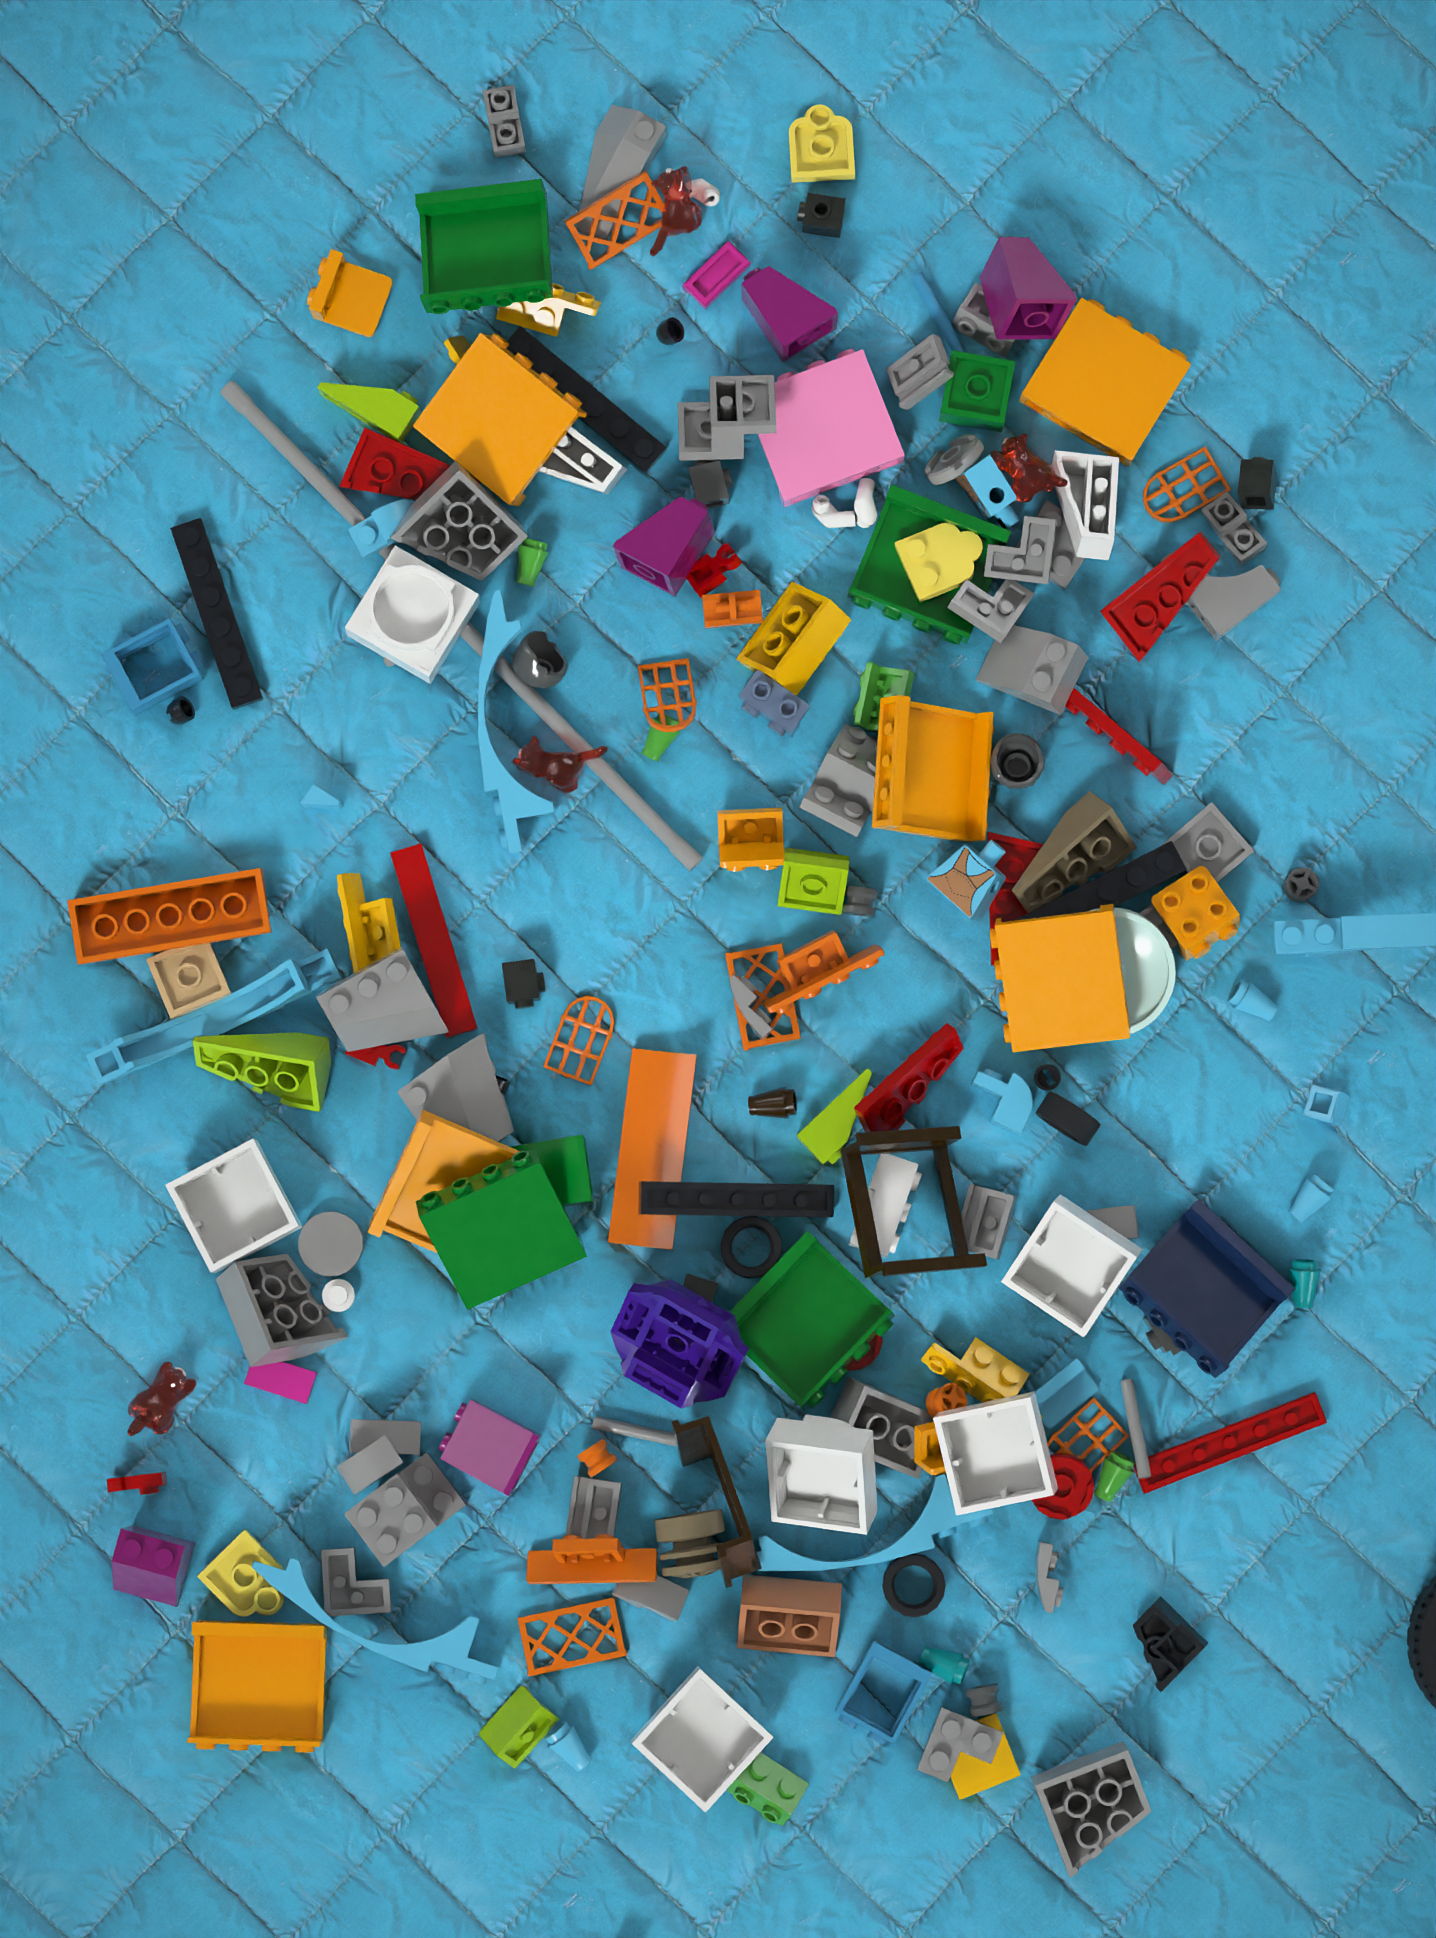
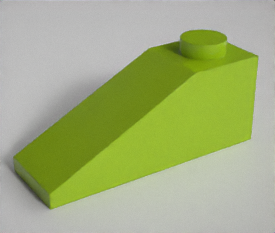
(378, 407)
(832, 1127)

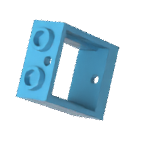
(115, 655)
(876, 1731)

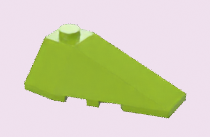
(281, 1063)

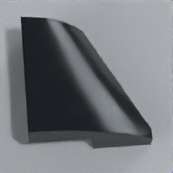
(1167, 1641)

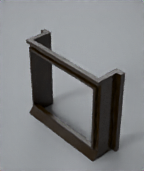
(898, 1142)
(699, 1442)

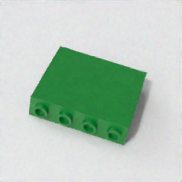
(485, 246)
(883, 580)
(500, 1228)
(809, 1321)

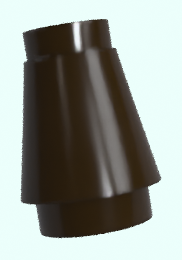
(774, 1103)

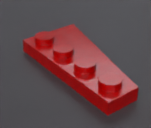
(391, 468)
(1155, 600)
(1120, 739)
(1012, 864)
(907, 1084)

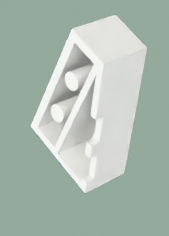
(583, 464)
(1088, 501)
(888, 1196)

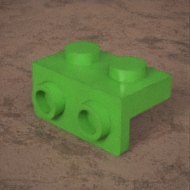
(878, 683)
(769, 1789)

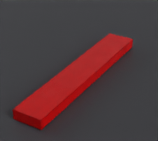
(434, 940)
(1232, 1441)

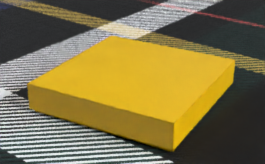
(975, 1775)

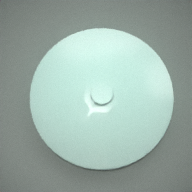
(1146, 967)

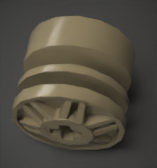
(691, 1542)

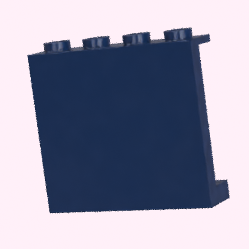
(1206, 1288)

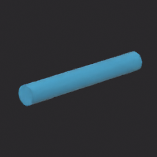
(937, 312)

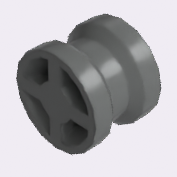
(1304, 879)
(860, 901)
(984, 1699)

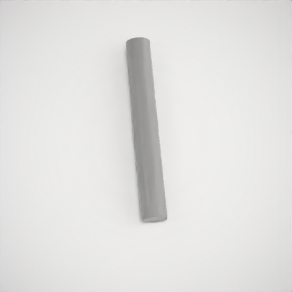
(1135, 1428)
(634, 1430)

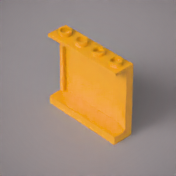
(1105, 381)
(499, 417)
(932, 770)
(1061, 980)
(431, 1161)
(258, 1685)

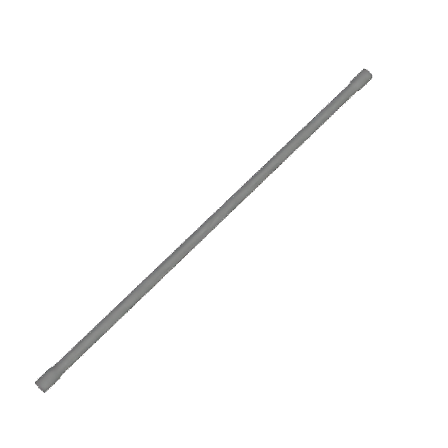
(677, 845)

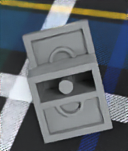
(735, 408)
(845, 782)
(405, 1509)

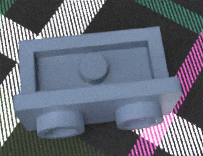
(773, 703)

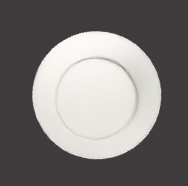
(338, 1295)

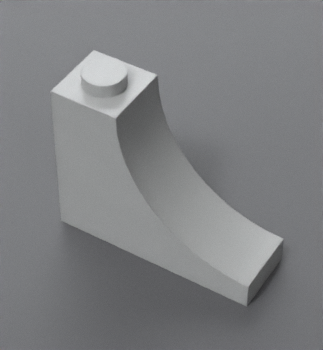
(1228, 601)

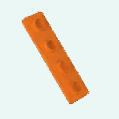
(816, 966)
(591, 1561)

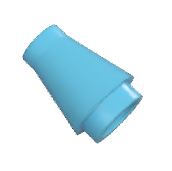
(1252, 1000)
(1311, 1197)
(567, 1744)

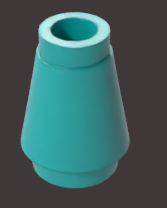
(1304, 1277)
(945, 1664)

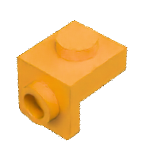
(927, 1449)

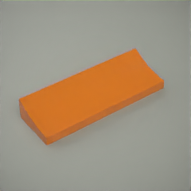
(169, 916)
(651, 1143)

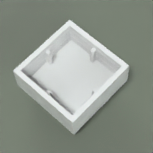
(412, 614)
(233, 1206)
(1071, 1265)
(995, 1453)
(821, 1474)
(701, 1739)

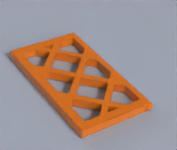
(594, 211)
(761, 951)
(559, 1662)

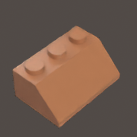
(789, 1615)

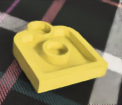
(821, 147)
(939, 559)
(237, 1583)

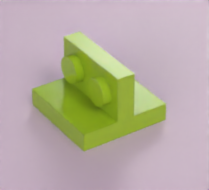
(813, 881)

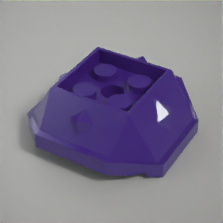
(677, 1343)

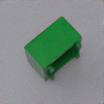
(977, 391)

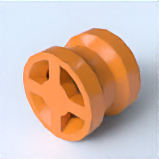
(949, 1395)
(597, 1458)

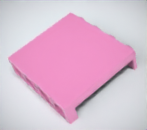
(829, 428)

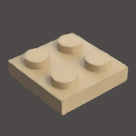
(188, 978)

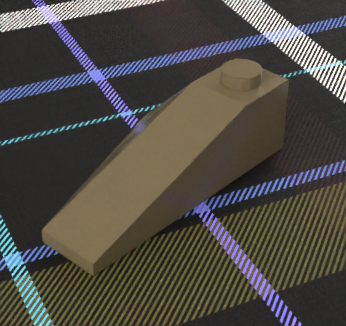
(1080, 845)

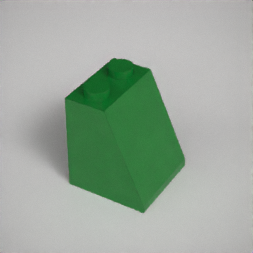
(566, 1167)

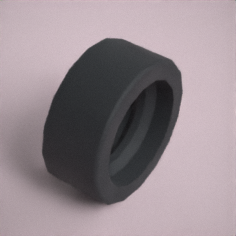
(1068, 1118)
(760, 1224)
(909, 1609)

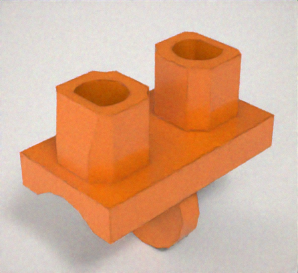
(732, 609)

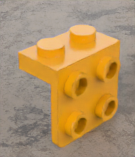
(349, 295)
(751, 838)
(1197, 912)

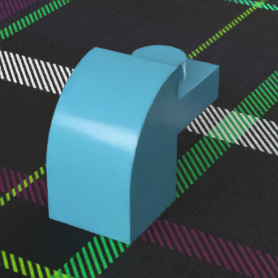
(375, 531)
(1014, 1101)

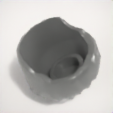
(539, 661)
(1017, 761)

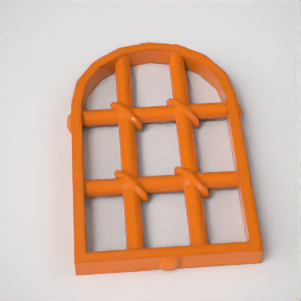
(1197, 489)
(674, 685)
(586, 1053)
(1064, 1447)

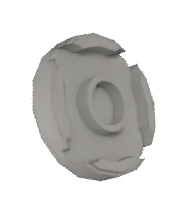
(955, 461)
(330, 1243)

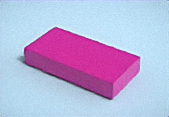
(716, 274)
(283, 1380)

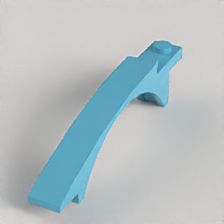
(513, 800)
(1353, 933)
(269, 993)
(935, 1517)
(447, 1649)

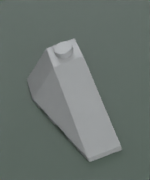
(620, 151)

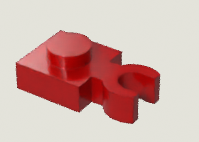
(708, 571)
(372, 1055)
(145, 1483)

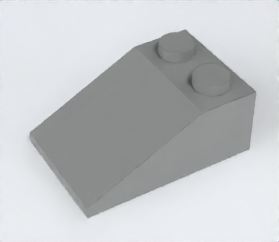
(1034, 667)
(888, 1417)

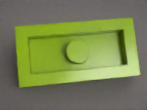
(518, 1727)

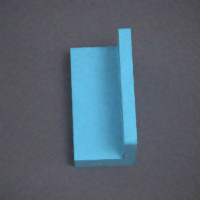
(1064, 1392)

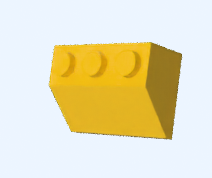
(794, 637)

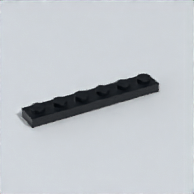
(602, 414)
(216, 613)
(1118, 884)
(736, 1199)

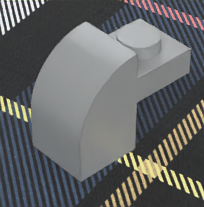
(369, 1465)

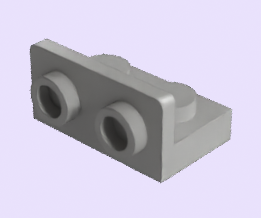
(975, 322)

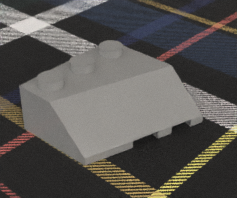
(460, 525)
(381, 1005)
(463, 1091)
(275, 1310)
(1091, 1802)

